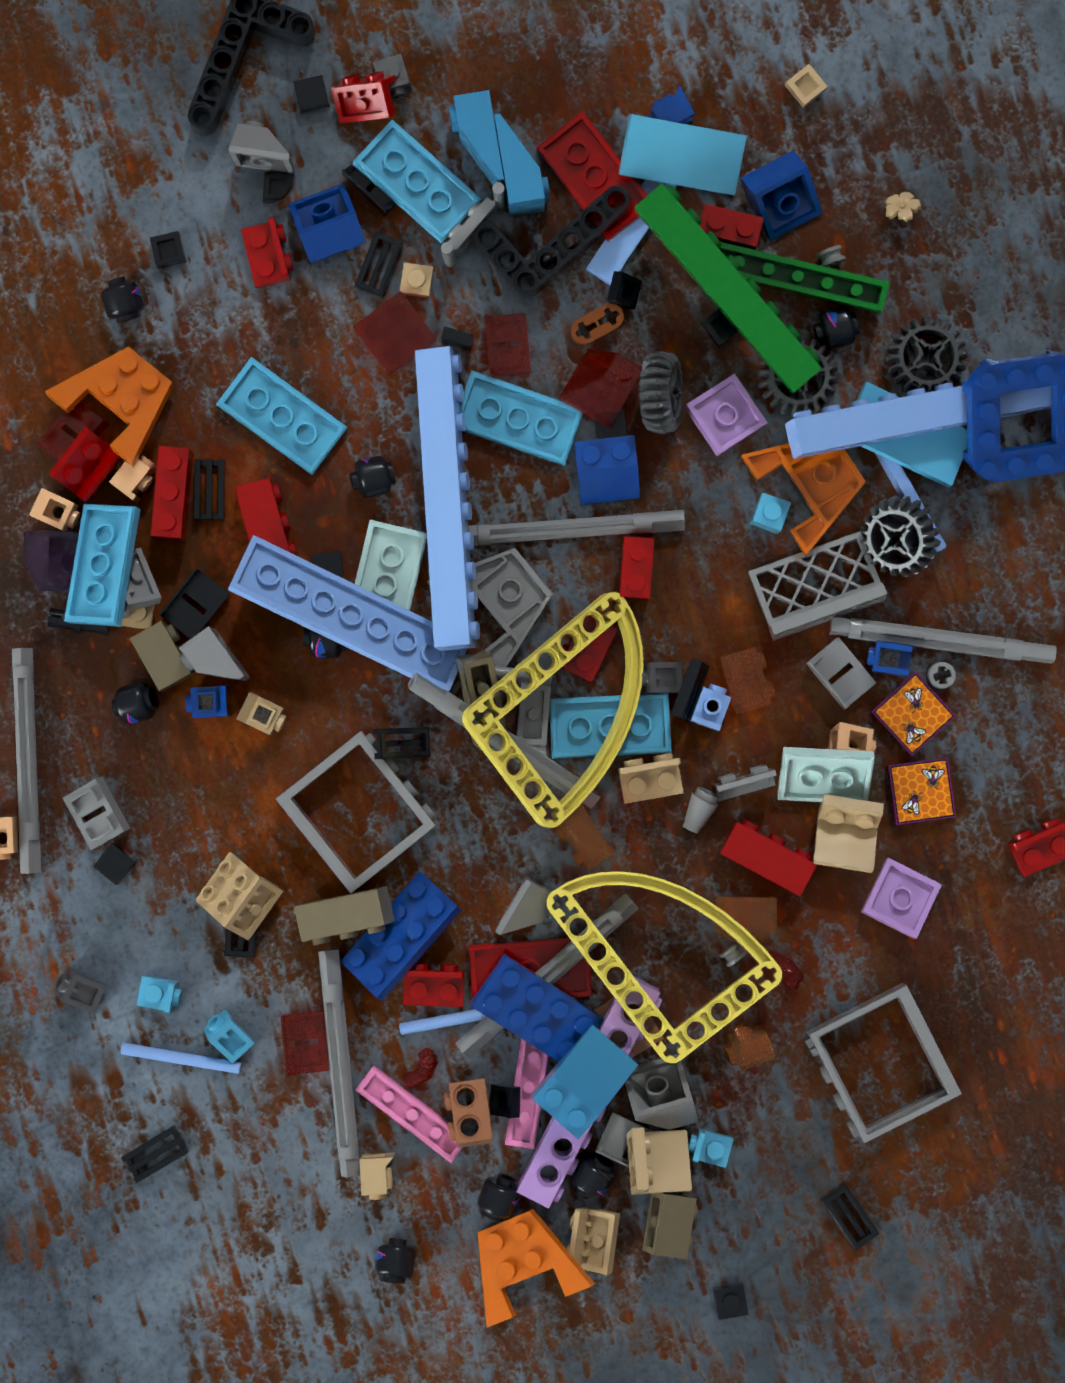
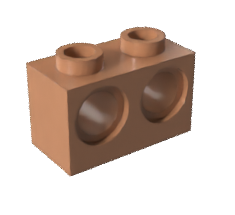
(476, 1112)

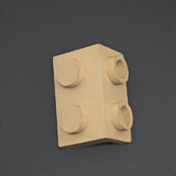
(594, 1238)

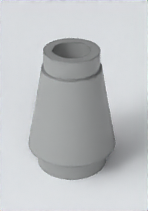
(700, 808)

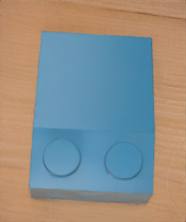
(475, 122)
(523, 182)
(584, 1081)

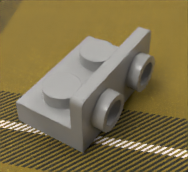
(141, 587)

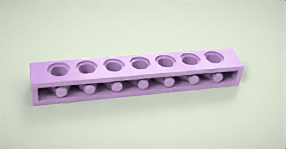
(532, 1182)

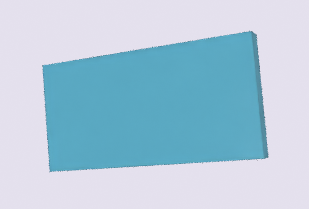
(682, 154)
(416, 181)
(282, 416)
(519, 418)
(930, 454)
(102, 565)
(583, 723)

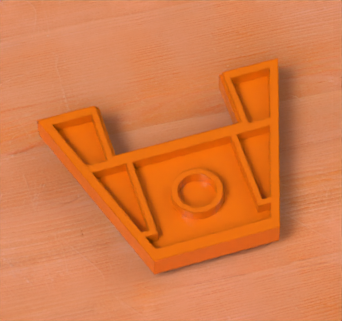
(128, 389)
(823, 480)
(518, 1251)

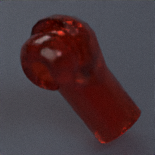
(787, 966)
(424, 1071)

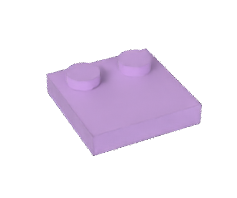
(725, 414)
(901, 898)

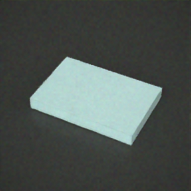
(391, 562)
(813, 772)

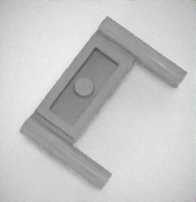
(463, 234)
(532, 711)

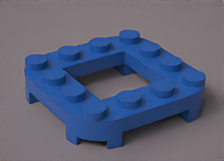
(983, 417)

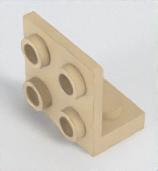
(650, 779)
(847, 833)
(238, 896)
(658, 1161)

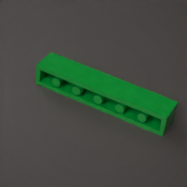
(810, 279)

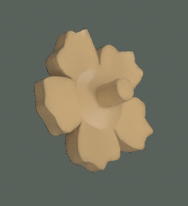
(902, 206)

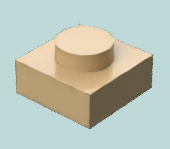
(806, 85)
(416, 280)
(140, 618)

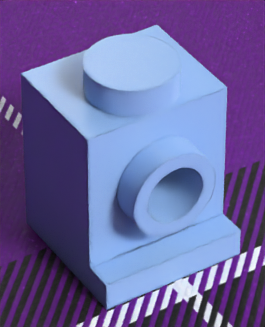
(702, 715)

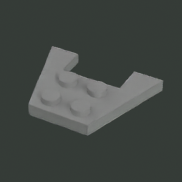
(513, 598)

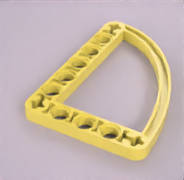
(537, 676)
(630, 984)

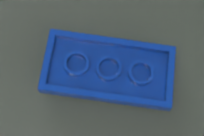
(386, 956)
(533, 1008)

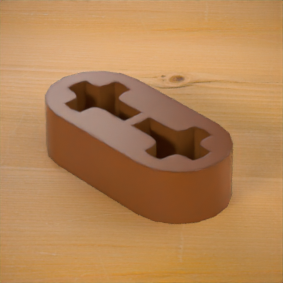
(593, 319)

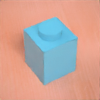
(770, 513)

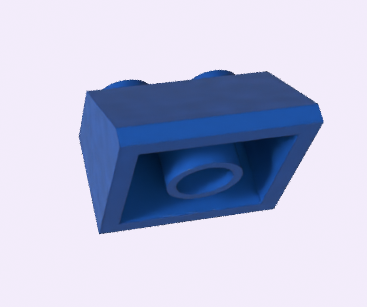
(782, 194)
(327, 223)
(607, 470)

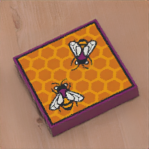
(913, 714)
(921, 791)

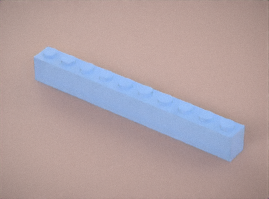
(896, 418)
(446, 499)

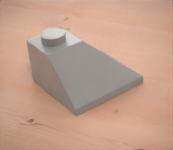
(259, 149)
(211, 656)
(526, 908)
(661, 1095)

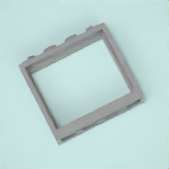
(318, 841)
(842, 1098)

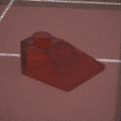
(601, 385)

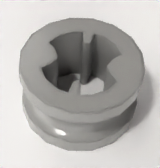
(831, 256)
(947, 681)
(733, 953)

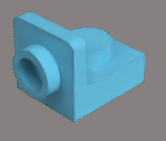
(159, 994)
(228, 1036)
(710, 1147)

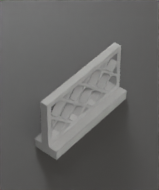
(824, 610)

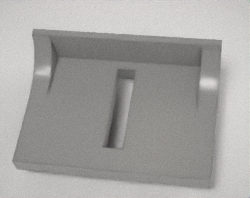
(851, 684)
(730, 786)
(105, 825)
(614, 1138)

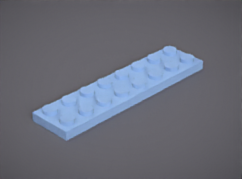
(342, 612)

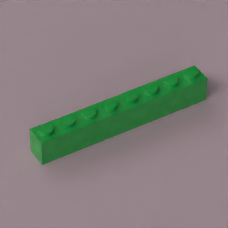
(727, 287)

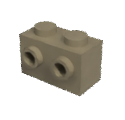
(161, 655)
(670, 1225)

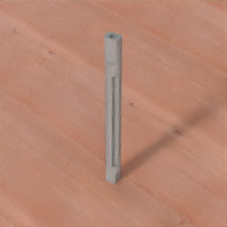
(581, 527)
(942, 640)
(454, 709)
(26, 761)
(552, 971)
(339, 1062)

